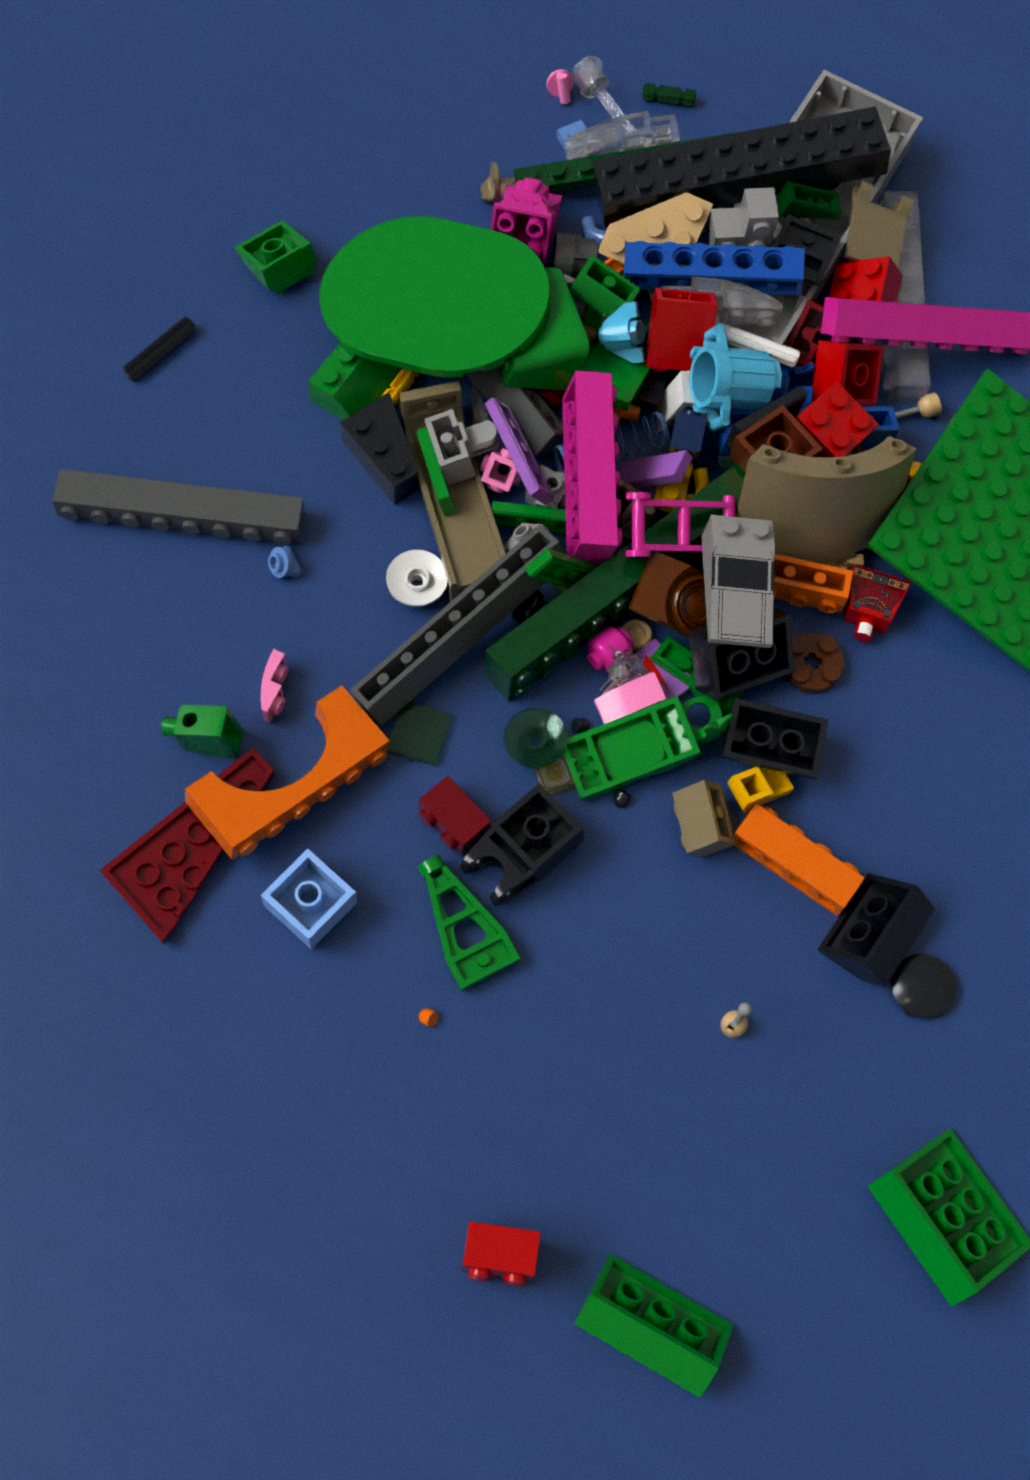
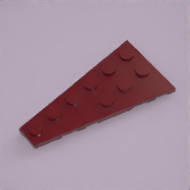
(176, 856)

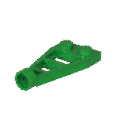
(485, 957)

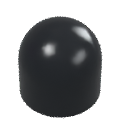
(580, 725)
(621, 798)

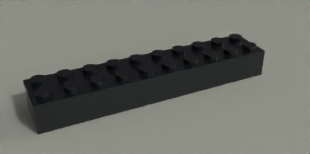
(721, 167)

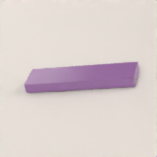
(519, 451)

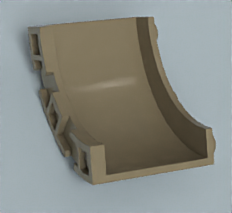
(824, 504)

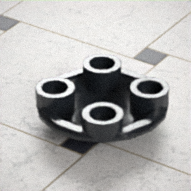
(923, 986)

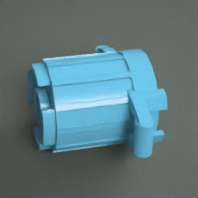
(730, 378)

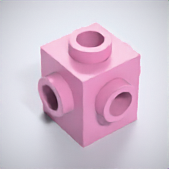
(495, 480)

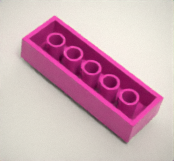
(590, 467)

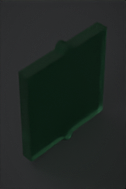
(419, 733)

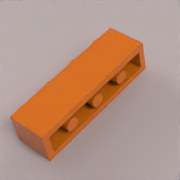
(797, 859)

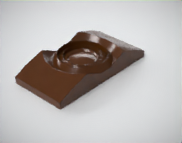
(671, 594)

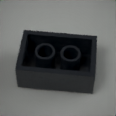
(729, 668)

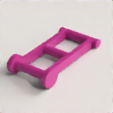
(643, 499)

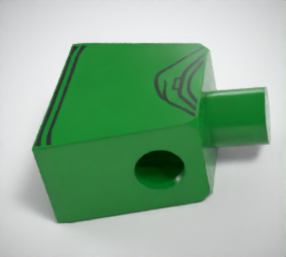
(205, 730)

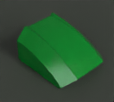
(278, 256)

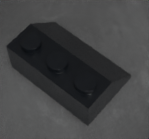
(775, 738)
(877, 928)

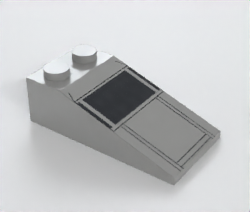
(739, 580)

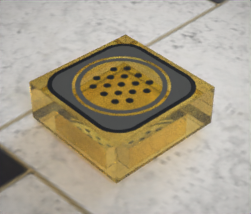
(555, 776)

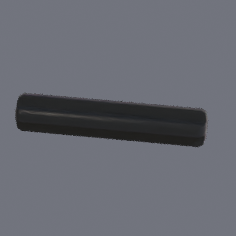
(159, 348)

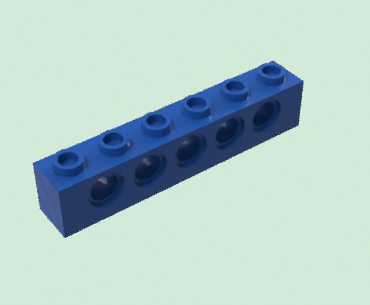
(784, 280)

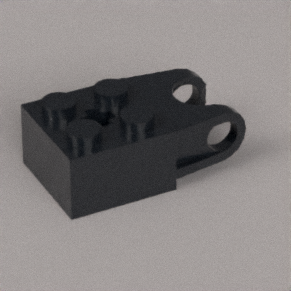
(518, 852)

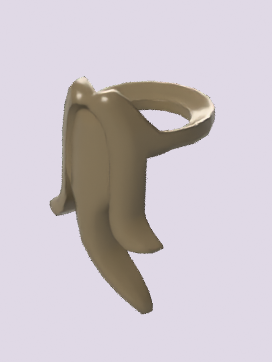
(494, 186)

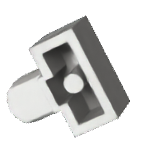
(457, 444)

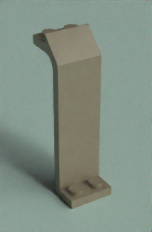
(470, 538)

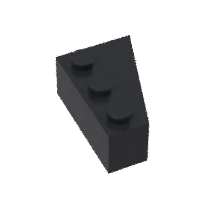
(382, 448)

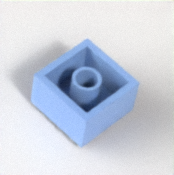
(309, 898)

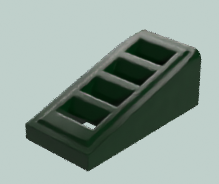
(799, 202)

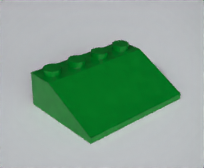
(951, 1217)

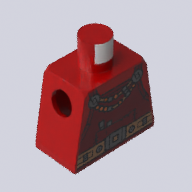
(873, 601)

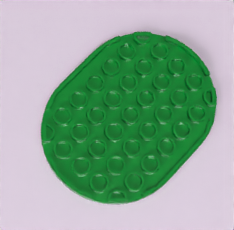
(435, 296)

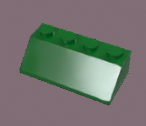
(349, 382)
(655, 1325)

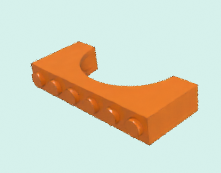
(246, 817)

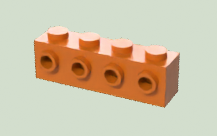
(811, 584)

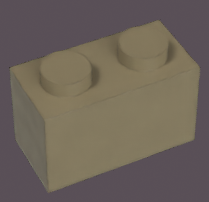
(703, 818)

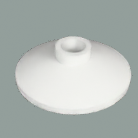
(416, 566)

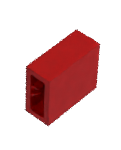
(677, 326)

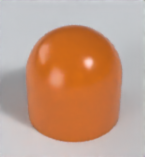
(428, 1017)

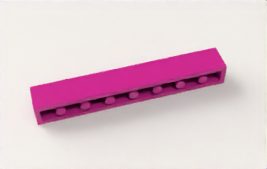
(926, 324)

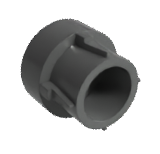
(572, 252)

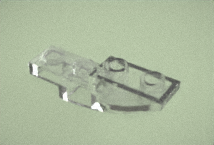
(622, 134)
(738, 302)

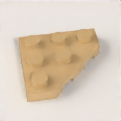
(673, 220)

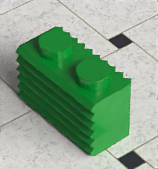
(603, 287)

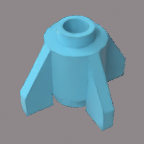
(623, 333)

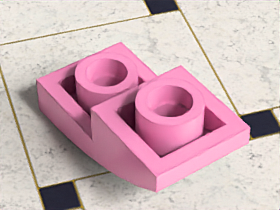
(271, 692)
(630, 698)

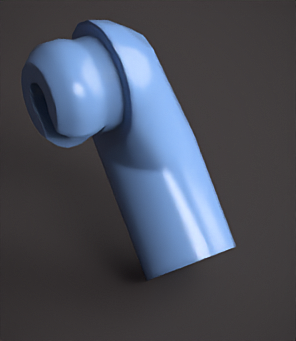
(591, 231)

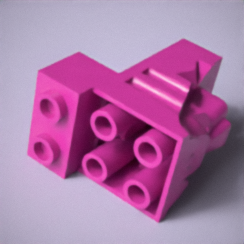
(528, 215)

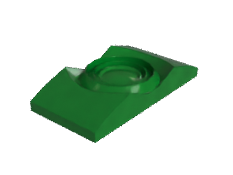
(630, 749)

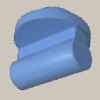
(283, 563)

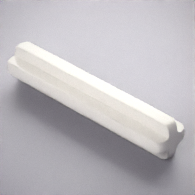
(746, 340)

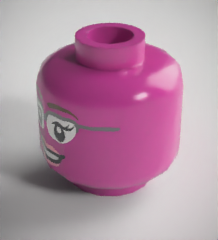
(607, 646)

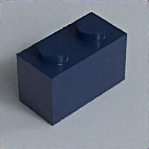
(688, 434)

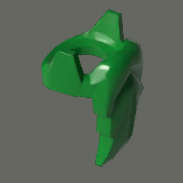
(716, 725)

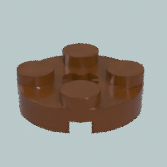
(826, 652)

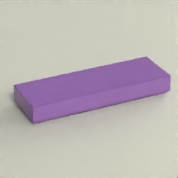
(655, 469)

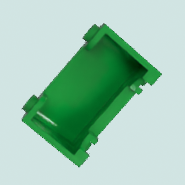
(556, 350)

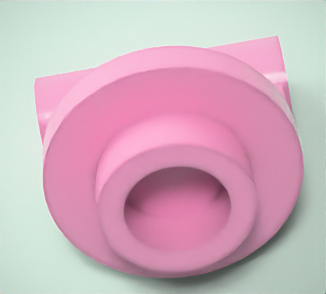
(560, 84)

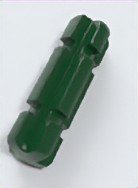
(669, 94)

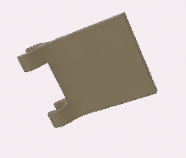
(876, 229)

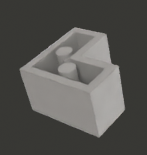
(746, 225)

